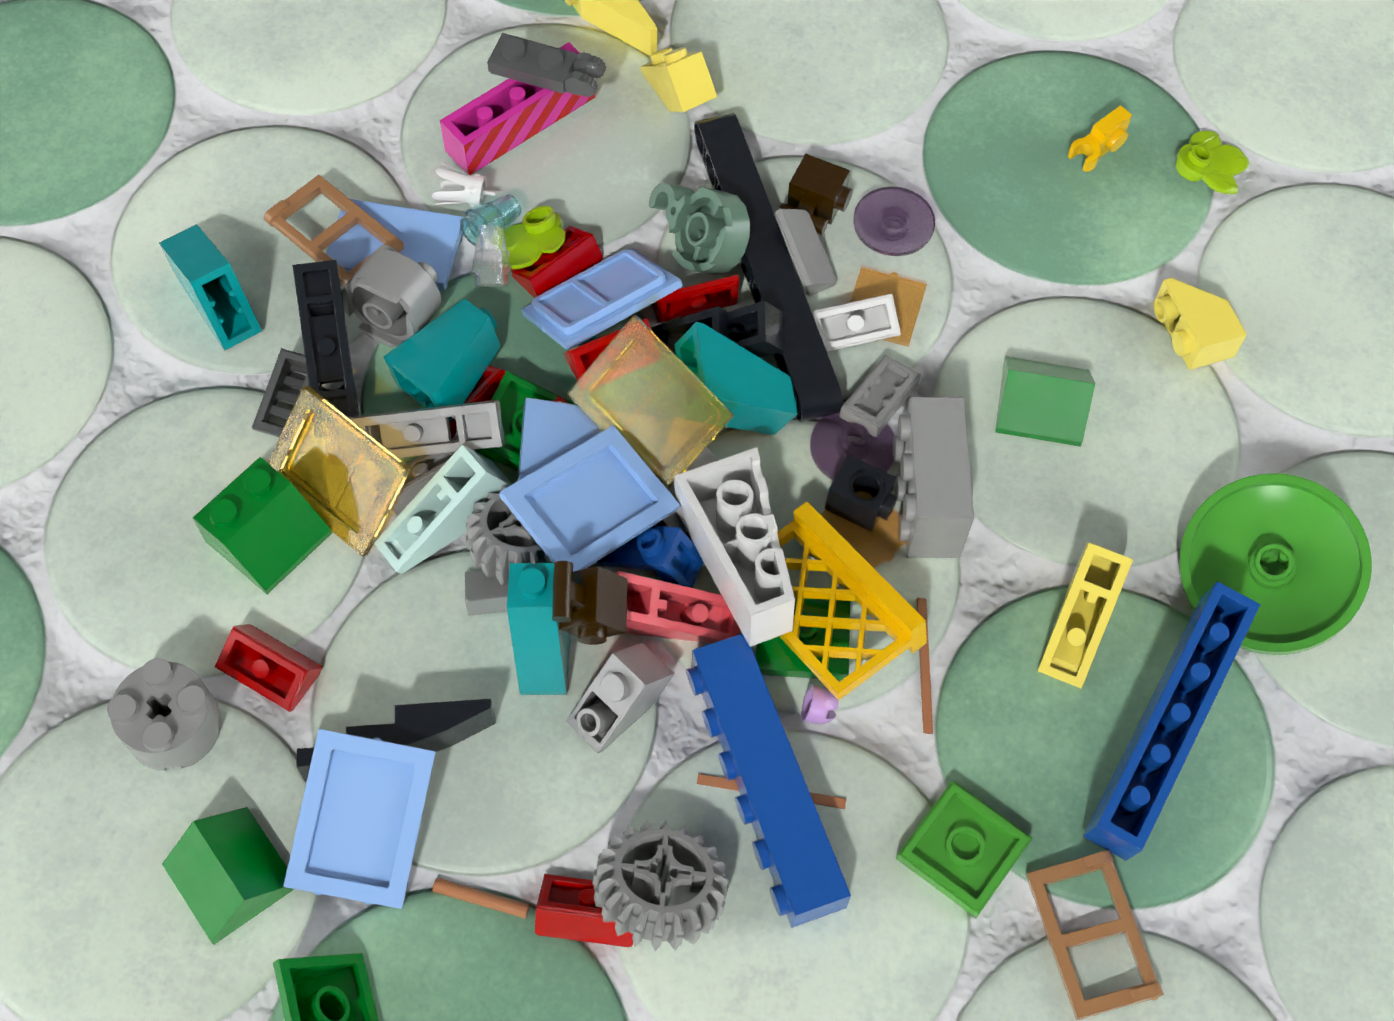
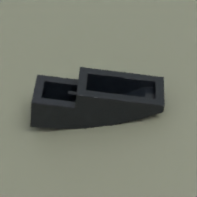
(752, 327)

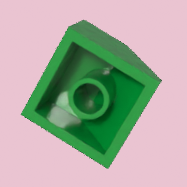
(262, 525)

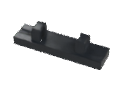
(325, 333)

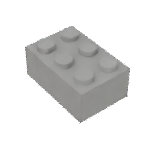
(933, 477)

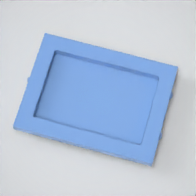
(600, 297)
(590, 500)
(359, 819)

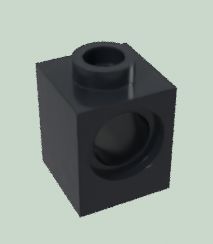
(860, 476)

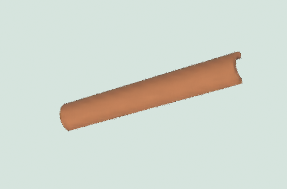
(480, 897)

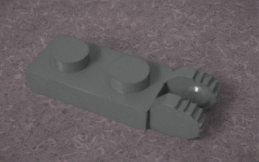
(545, 66)

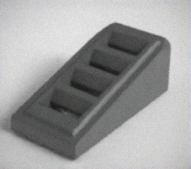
(285, 364)

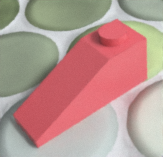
(676, 611)

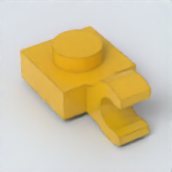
(1105, 136)

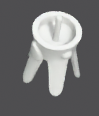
(460, 187)

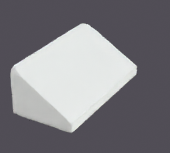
(857, 322)

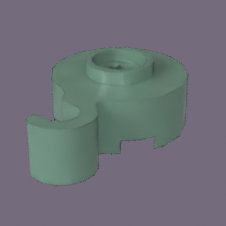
(707, 226)

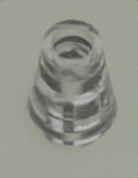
(491, 258)

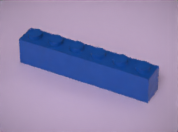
(1171, 722)
(768, 781)

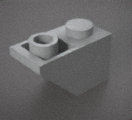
(619, 695)

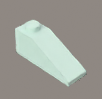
(440, 509)

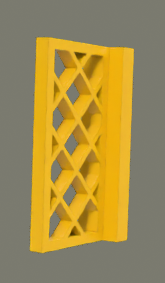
(860, 584)

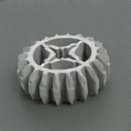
(499, 539)
(631, 893)

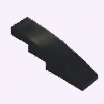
(422, 726)

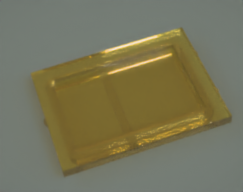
(651, 401)
(339, 469)

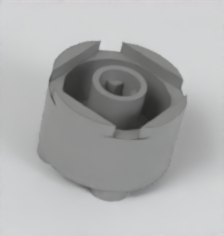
(392, 296)
(144, 702)

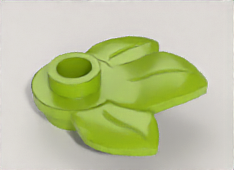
(1211, 161)
(537, 234)

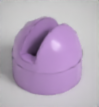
(818, 705)

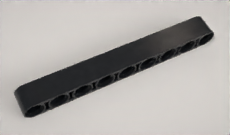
(770, 267)

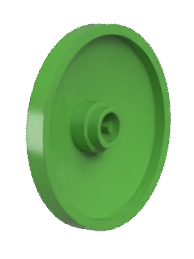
(1284, 548)

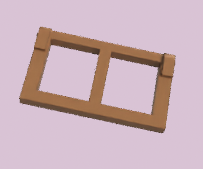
(277, 216)
(1125, 924)

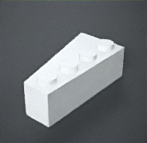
(738, 541)

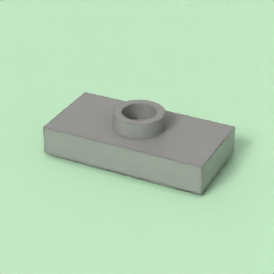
(880, 395)

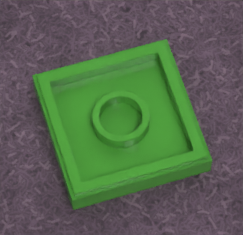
(964, 848)

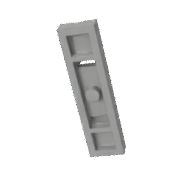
(428, 429)

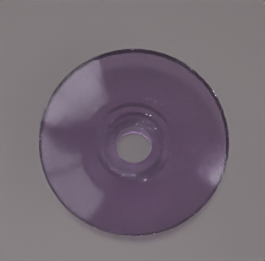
(894, 209)
(831, 445)

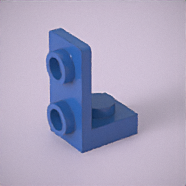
(662, 550)

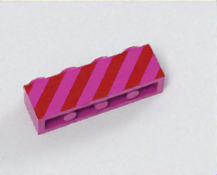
(504, 120)

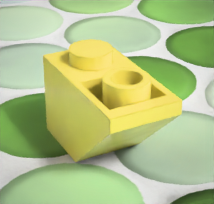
(679, 78)
(1200, 323)

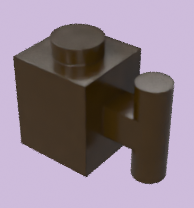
(819, 190)
(589, 602)

